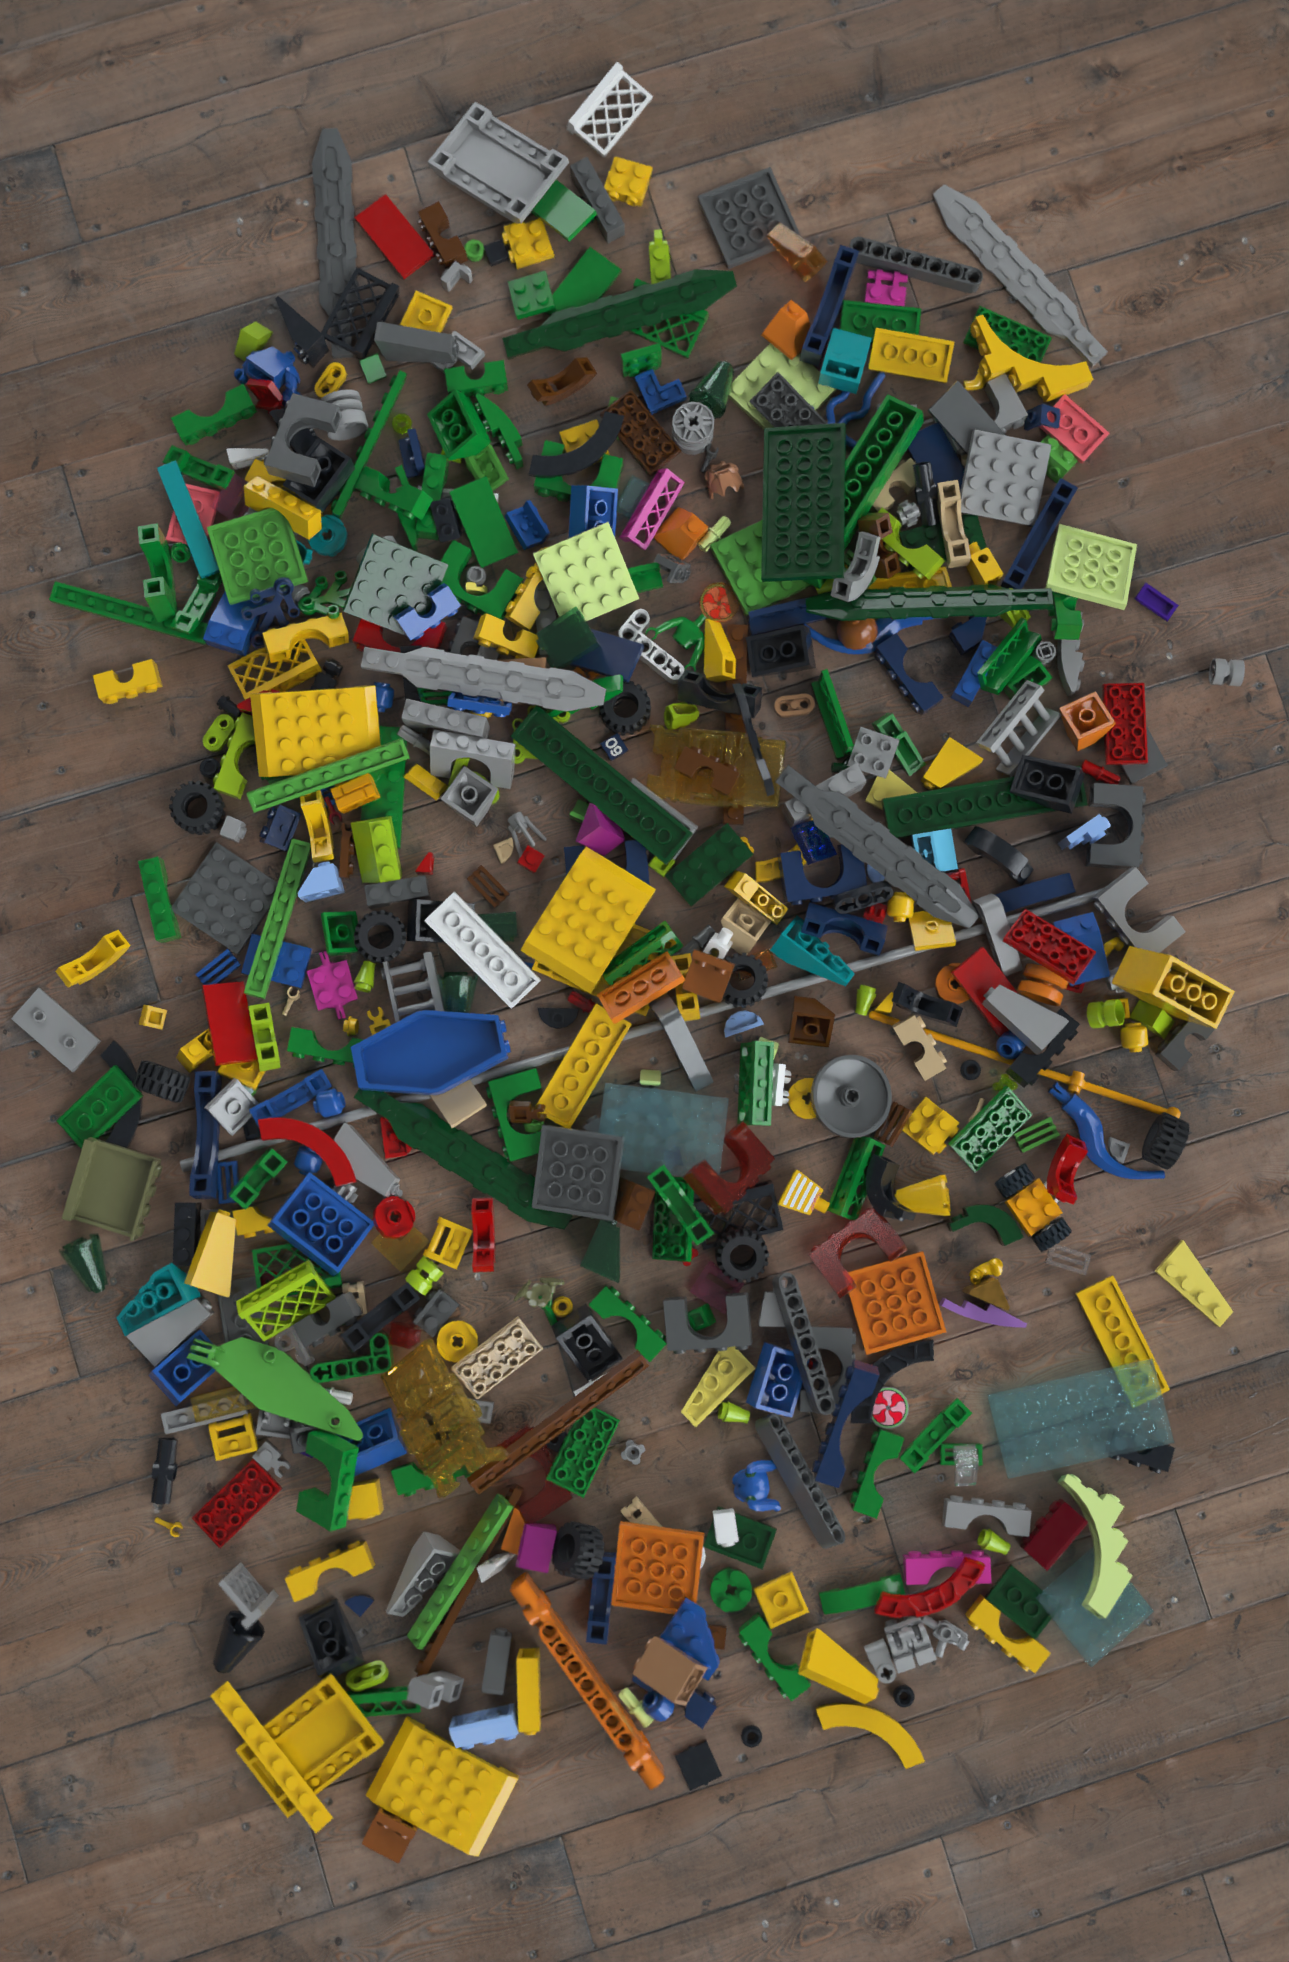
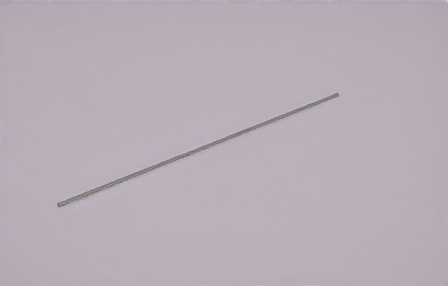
(187, 1164)

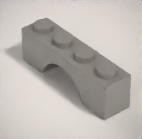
(960, 1512)

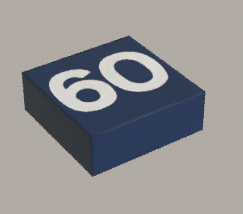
(614, 747)

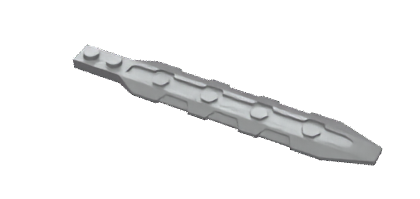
(1016, 272)
(488, 678)

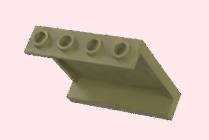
(112, 1188)

